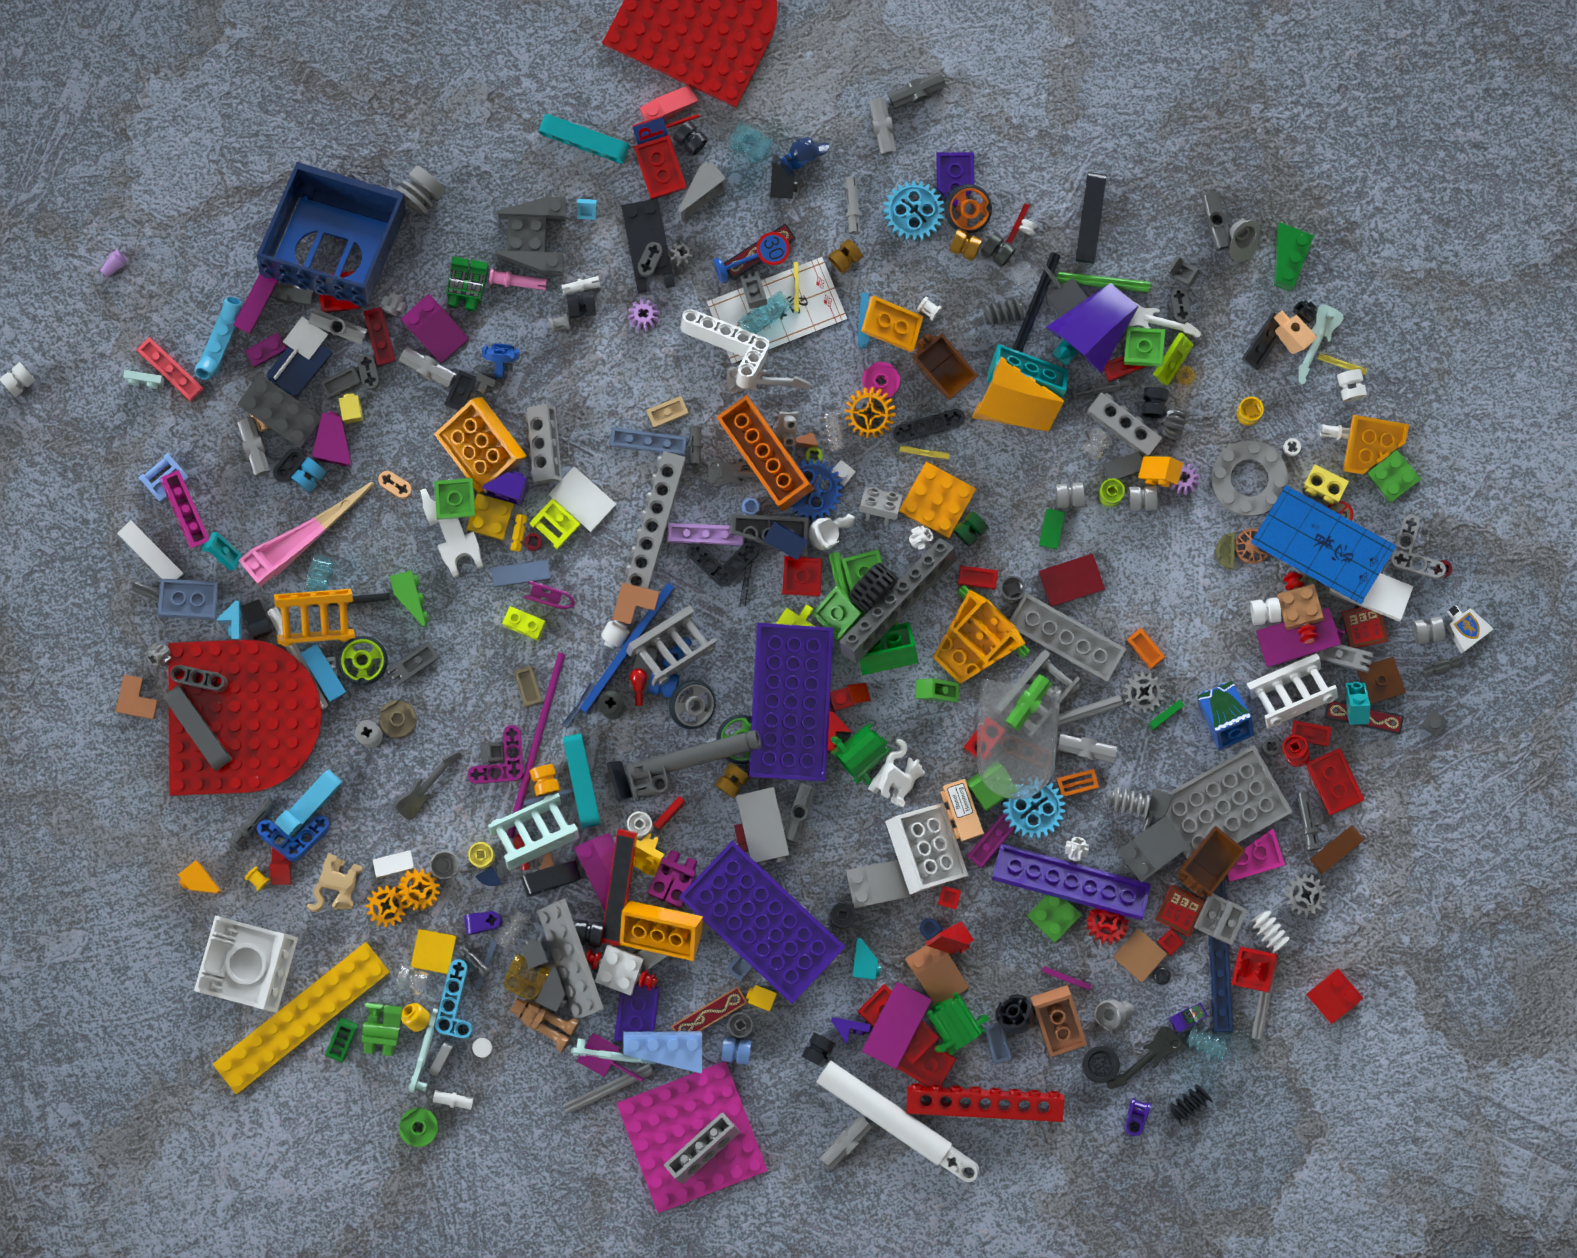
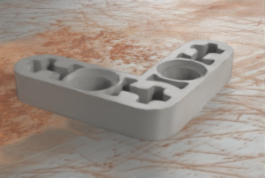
(1406, 552)

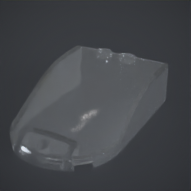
(1012, 760)

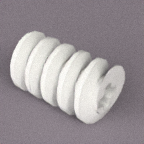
(1270, 931)

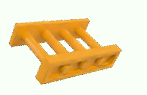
(304, 600)

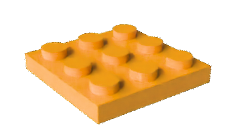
(937, 500)

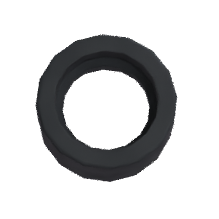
(1115, 1061)

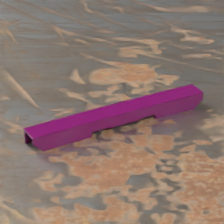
(1066, 978)

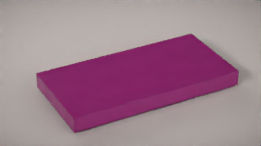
(1283, 645)
(896, 1025)

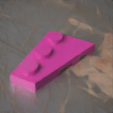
(1259, 857)

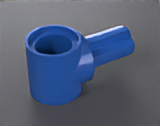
(676, 652)

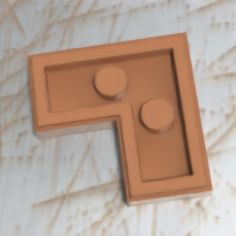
(632, 597)
(131, 702)

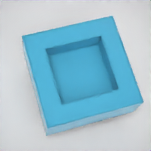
(586, 209)

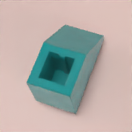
(1357, 703)

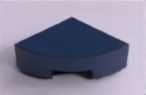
(489, 877)

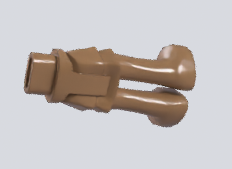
(534, 1015)

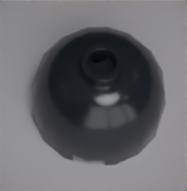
(1015, 1014)

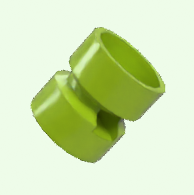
(1111, 492)

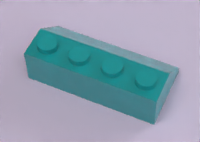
(1044, 373)

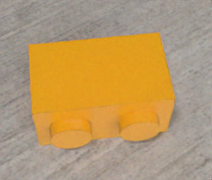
(1160, 471)

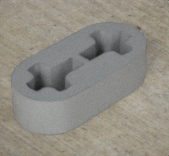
(441, 1058)

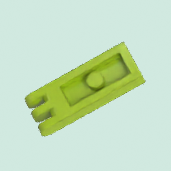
(1173, 359)

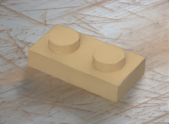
(667, 412)

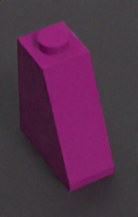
(331, 441)

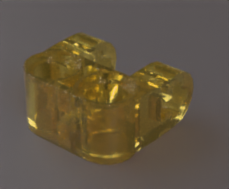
(513, 972)

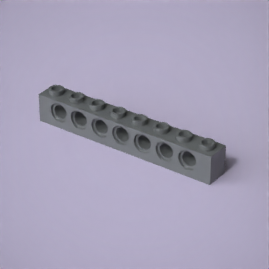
(898, 600)

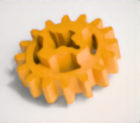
(422, 882)
(382, 916)

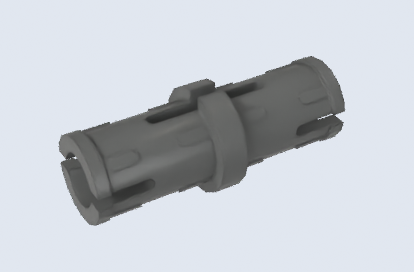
(695, 445)

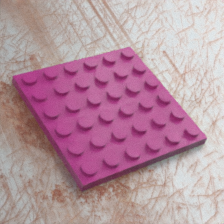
(671, 1116)

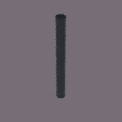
(365, 598)

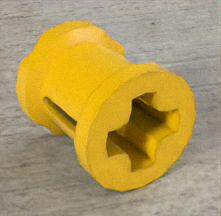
(257, 878)

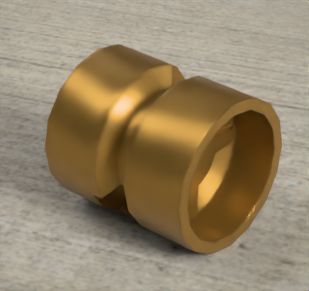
(965, 245)
(839, 259)
(728, 786)

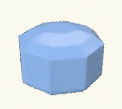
(750, 506)

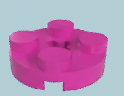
(875, 372)

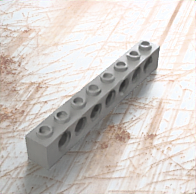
(676, 464)

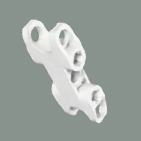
(457, 542)

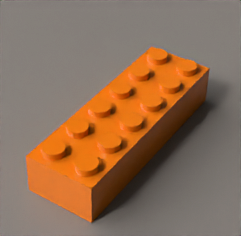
(765, 453)

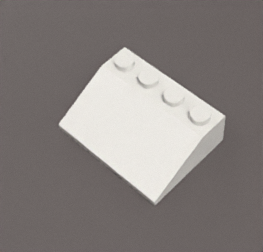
(926, 848)

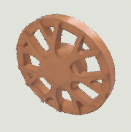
(1249, 548)

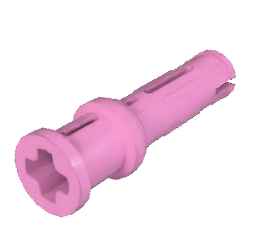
(508, 279)

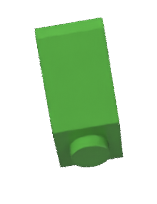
(937, 690)

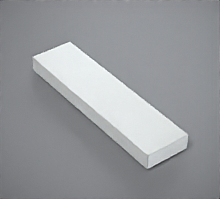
(149, 552)

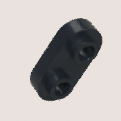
(286, 464)

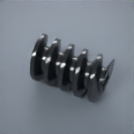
(1189, 1103)

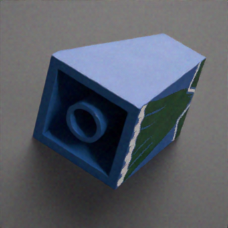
(1226, 715)

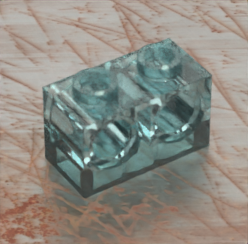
(319, 573)

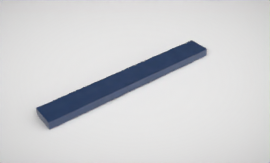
(1220, 978)

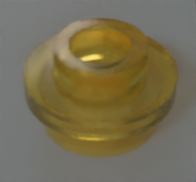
(1185, 369)

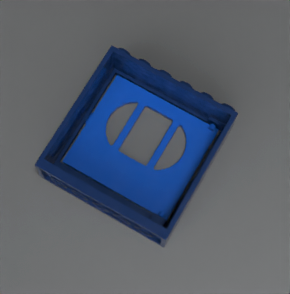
(334, 207)

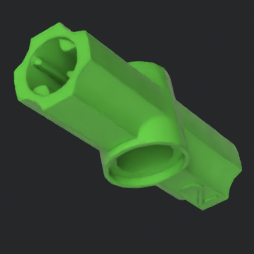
(1028, 702)

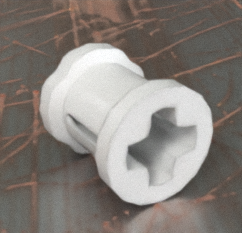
(929, 308)

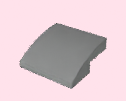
(1220, 919)

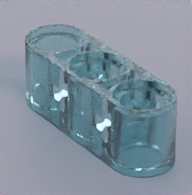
(763, 316)

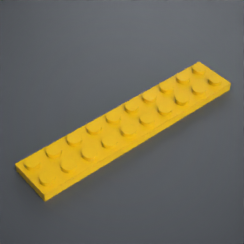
(301, 1018)

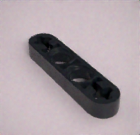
(928, 423)

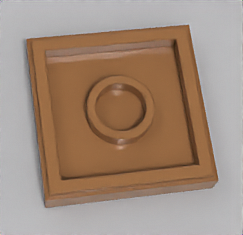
(1139, 955)

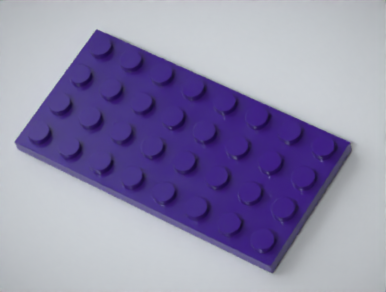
(791, 701)
(762, 922)

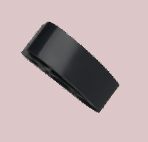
(550, 878)

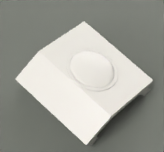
(246, 964)

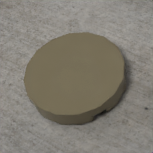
(397, 719)

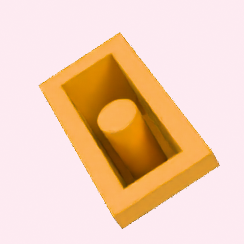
(197, 879)

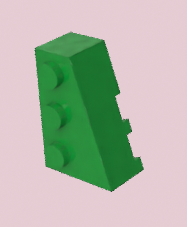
(1290, 255)

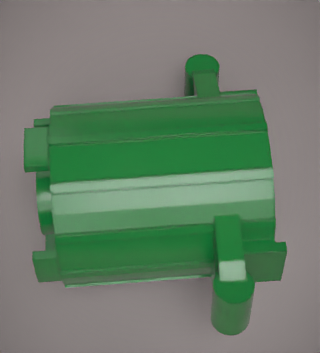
(861, 753)
(955, 1024)

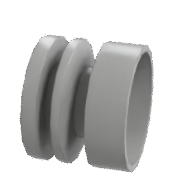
(420, 190)

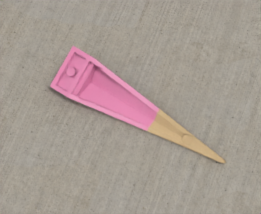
(277, 554)

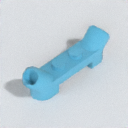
(219, 340)

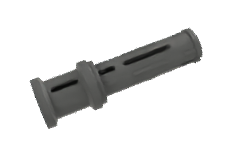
(1309, 830)
(244, 832)

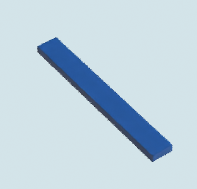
(622, 655)

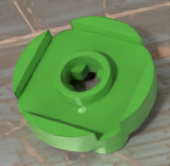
(429, 1129)

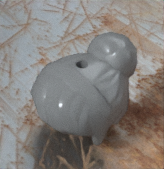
(1121, 1010)

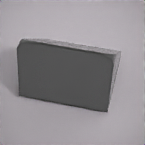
(492, 752)

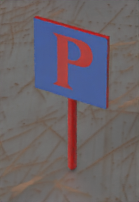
(655, 128)

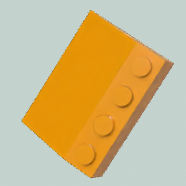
(480, 443)

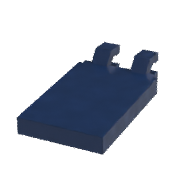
(299, 370)

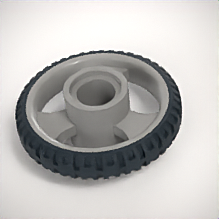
(697, 710)

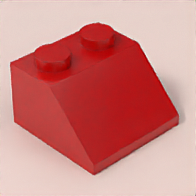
(1334, 996)

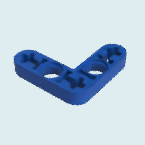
(292, 843)

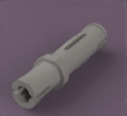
(852, 205)

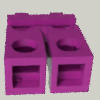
(672, 873)

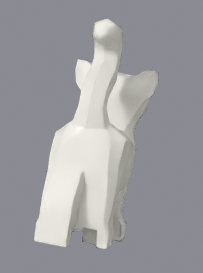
(893, 777)

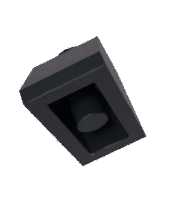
(782, 180)

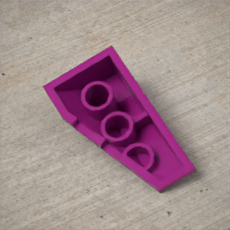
(597, 862)

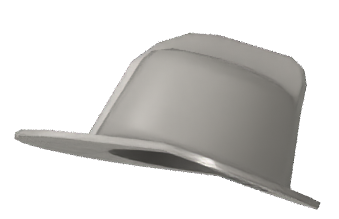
(1243, 239)

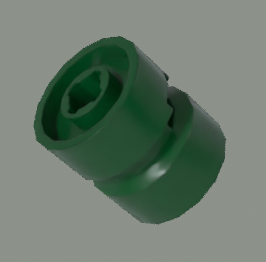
(973, 522)

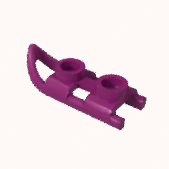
(553, 598)

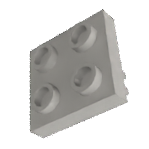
(880, 504)

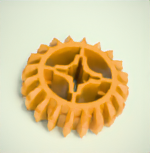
(861, 412)

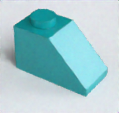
(865, 962)

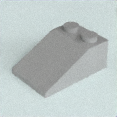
(704, 187)
(876, 884)

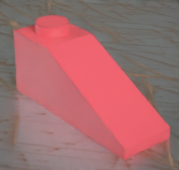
(669, 104)

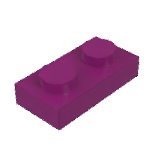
(265, 350)

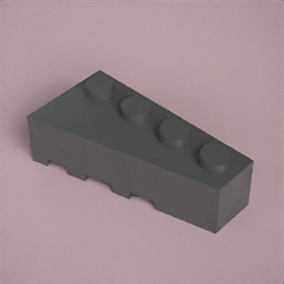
(757, 526)

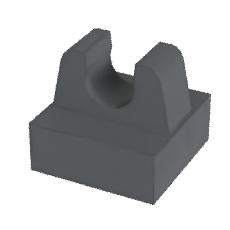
(485, 382)

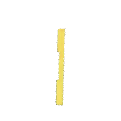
(796, 297)
(1331, 360)
(935, 454)

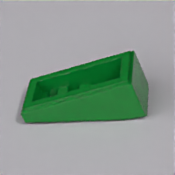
(348, 1024)

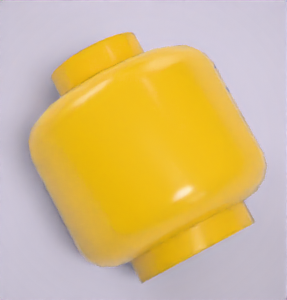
(415, 1017)

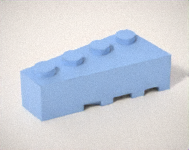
(672, 1048)

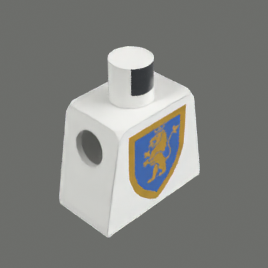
(1466, 628)

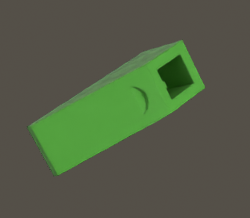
(406, 591)

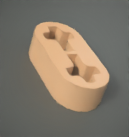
(397, 481)

